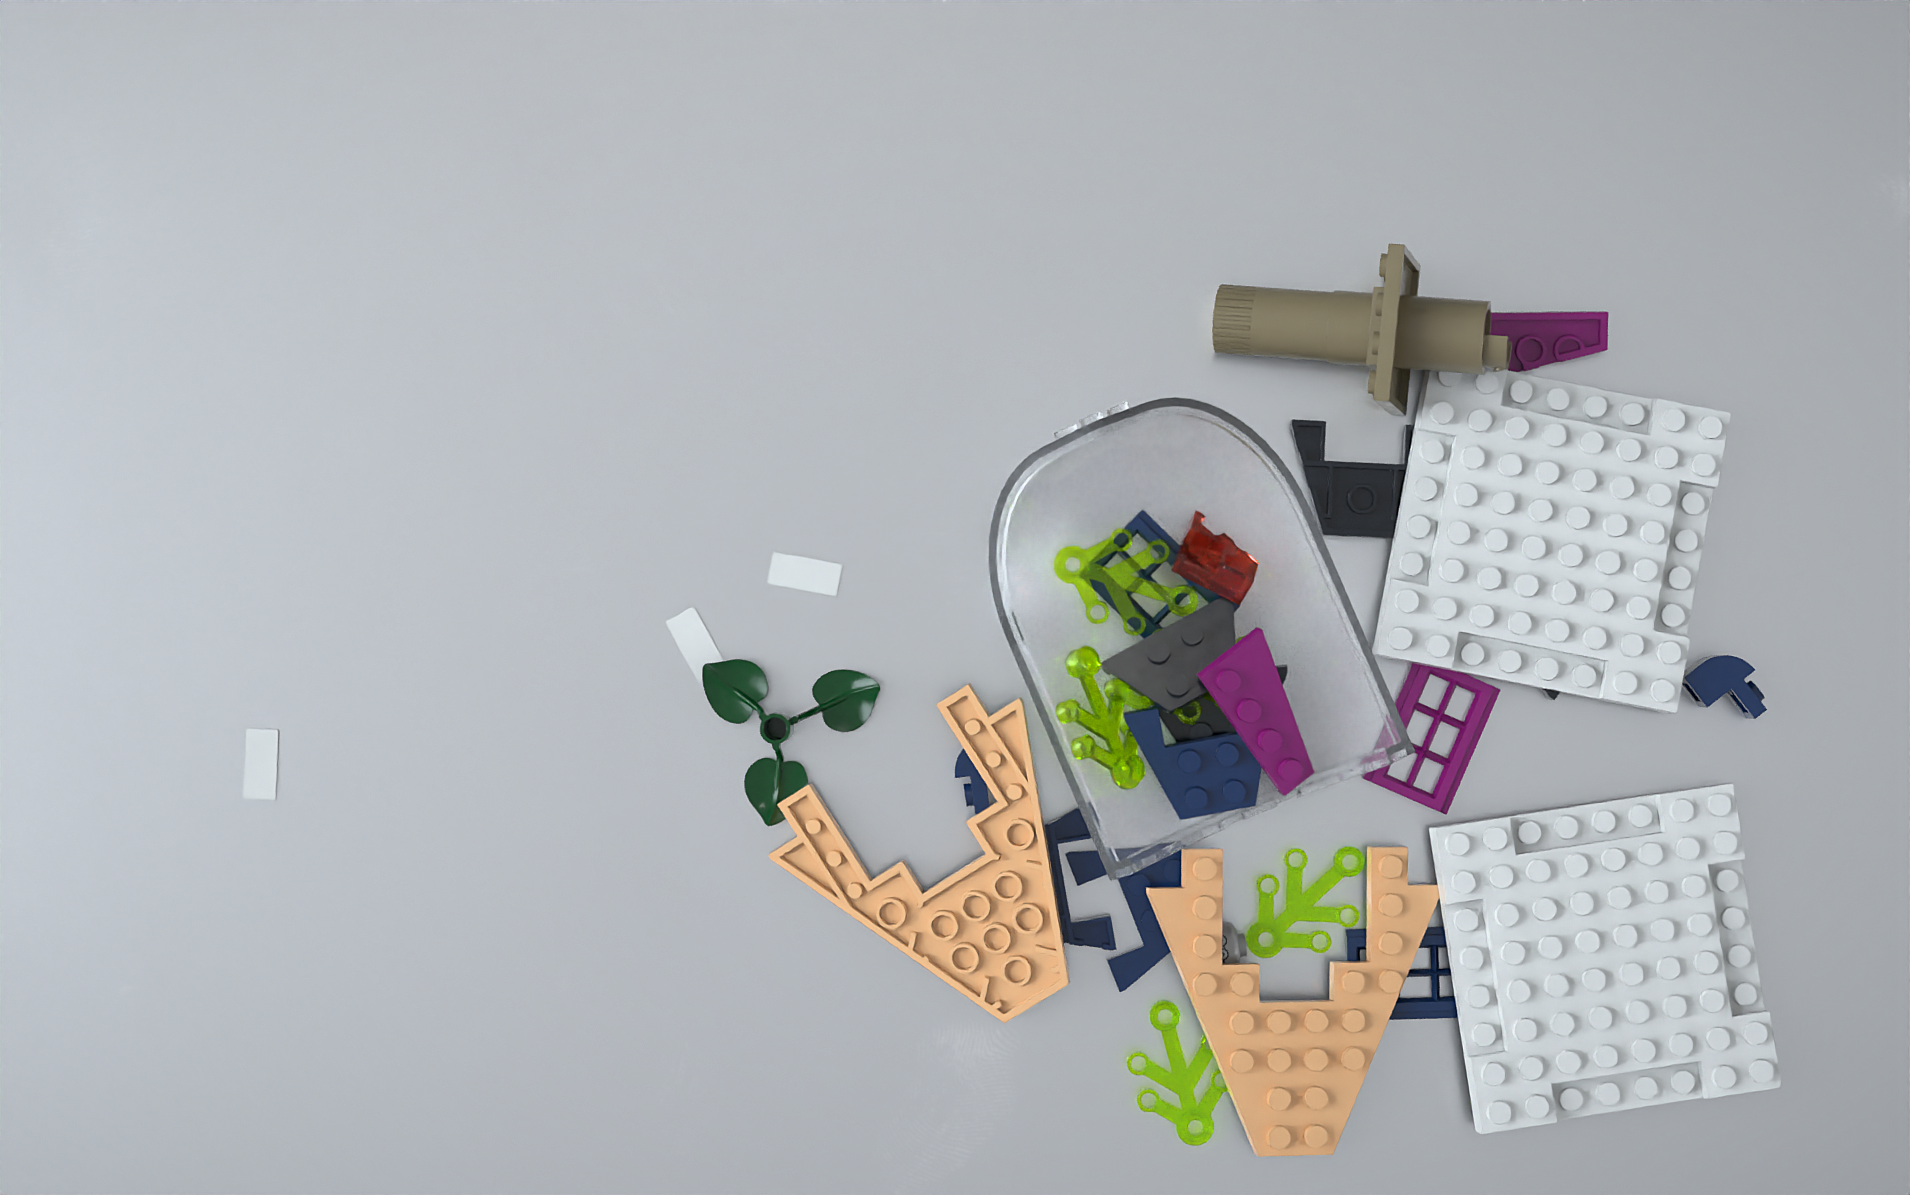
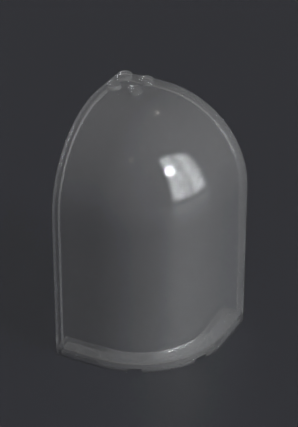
(1171, 462)

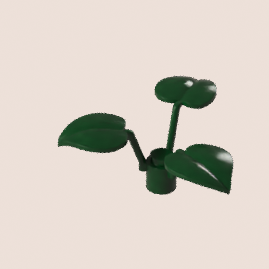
(738, 686)

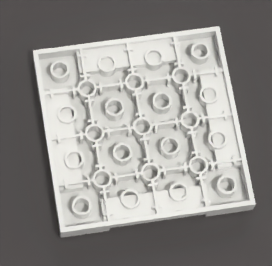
(1551, 535)
(1603, 958)

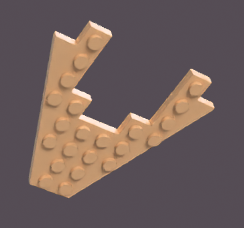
(986, 926)
(1294, 1061)

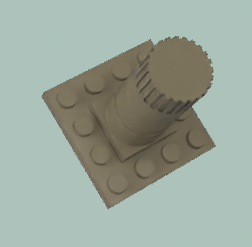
(1379, 329)

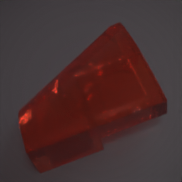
(1214, 561)

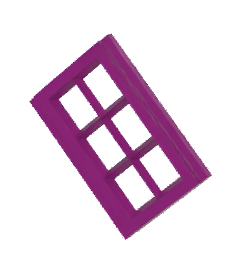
(1464, 744)

